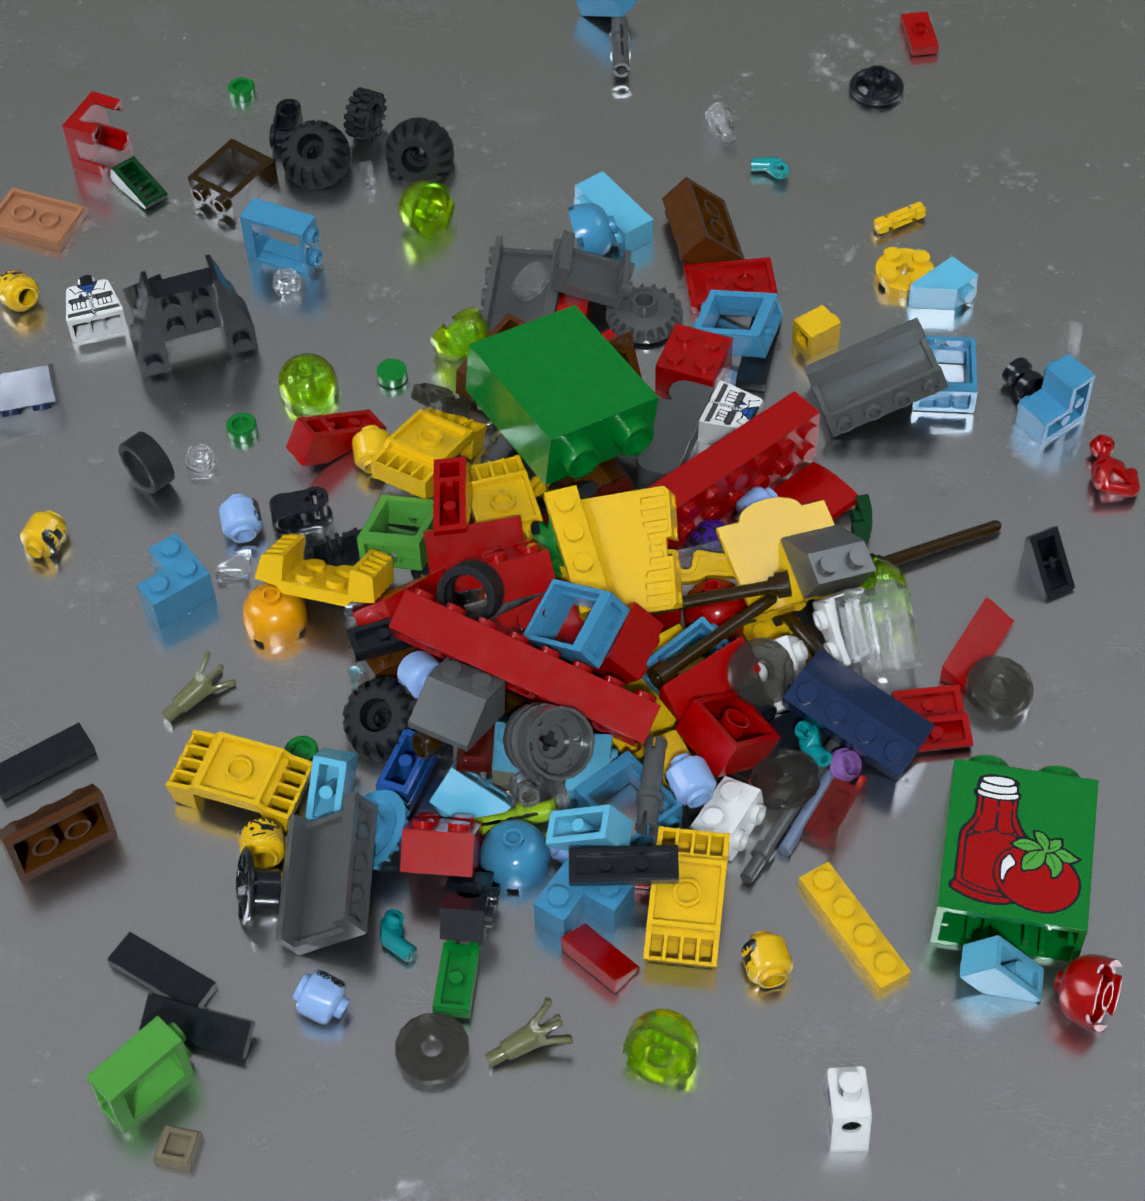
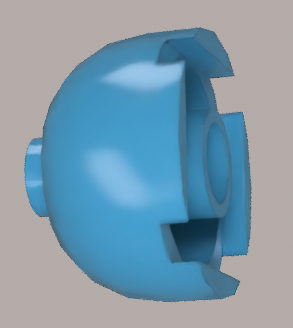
(592, 228)
(515, 855)

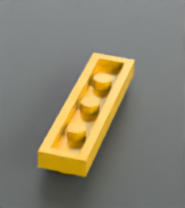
(574, 540)
(854, 928)

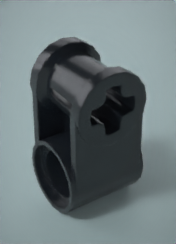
(287, 116)
(297, 511)

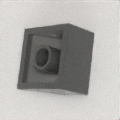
(828, 560)
(458, 704)

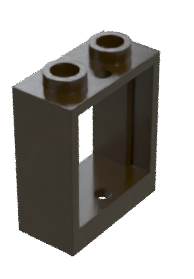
(260, 178)

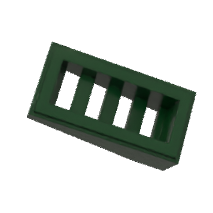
(131, 167)

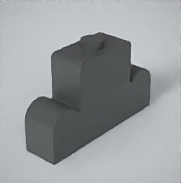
(674, 431)

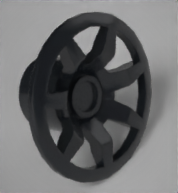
(259, 886)

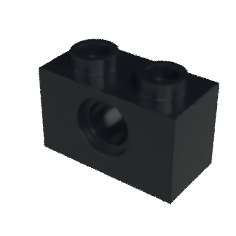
(468, 907)

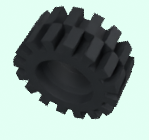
(365, 114)

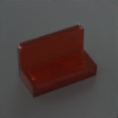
(836, 812)

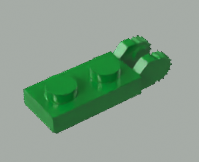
(456, 979)

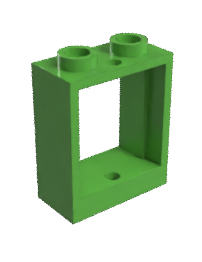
(400, 511)
(141, 1073)

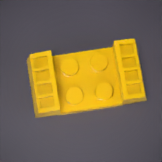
(426, 436)
(503, 490)
(313, 579)
(240, 775)
(688, 915)

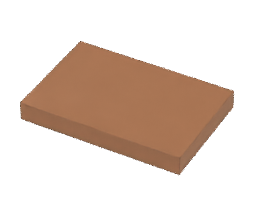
(39, 219)

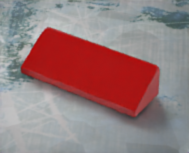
(978, 641)
(701, 680)

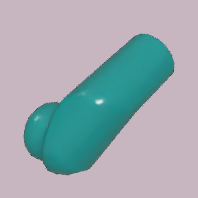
(772, 165)
(811, 743)
(392, 935)

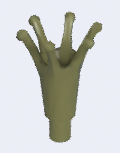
(196, 690)
(529, 1037)

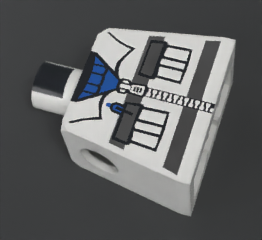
(93, 309)
(726, 412)
(847, 1101)

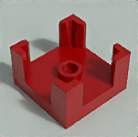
(89, 131)

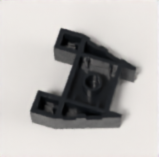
(186, 307)

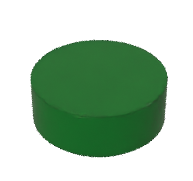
(241, 90)
(391, 373)
(241, 427)
(302, 747)

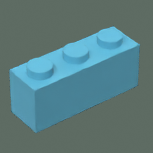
(632, 222)

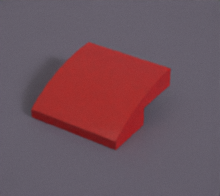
(818, 484)
(945, 710)

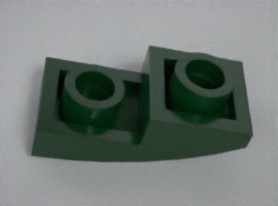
(862, 518)

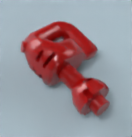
(1109, 473)

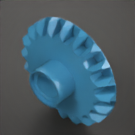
(391, 819)

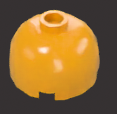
(273, 616)

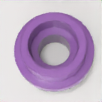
(845, 764)

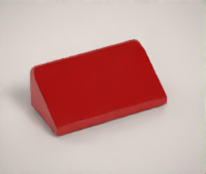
(598, 957)

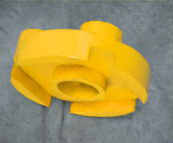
(895, 260)

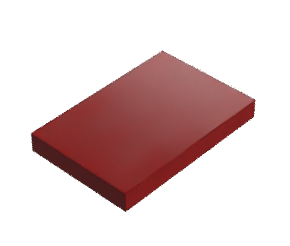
(732, 275)
(451, 549)

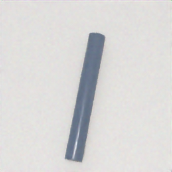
(797, 827)

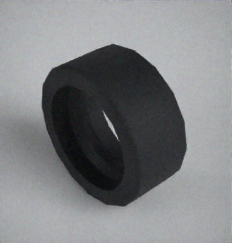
(146, 462)
(483, 573)

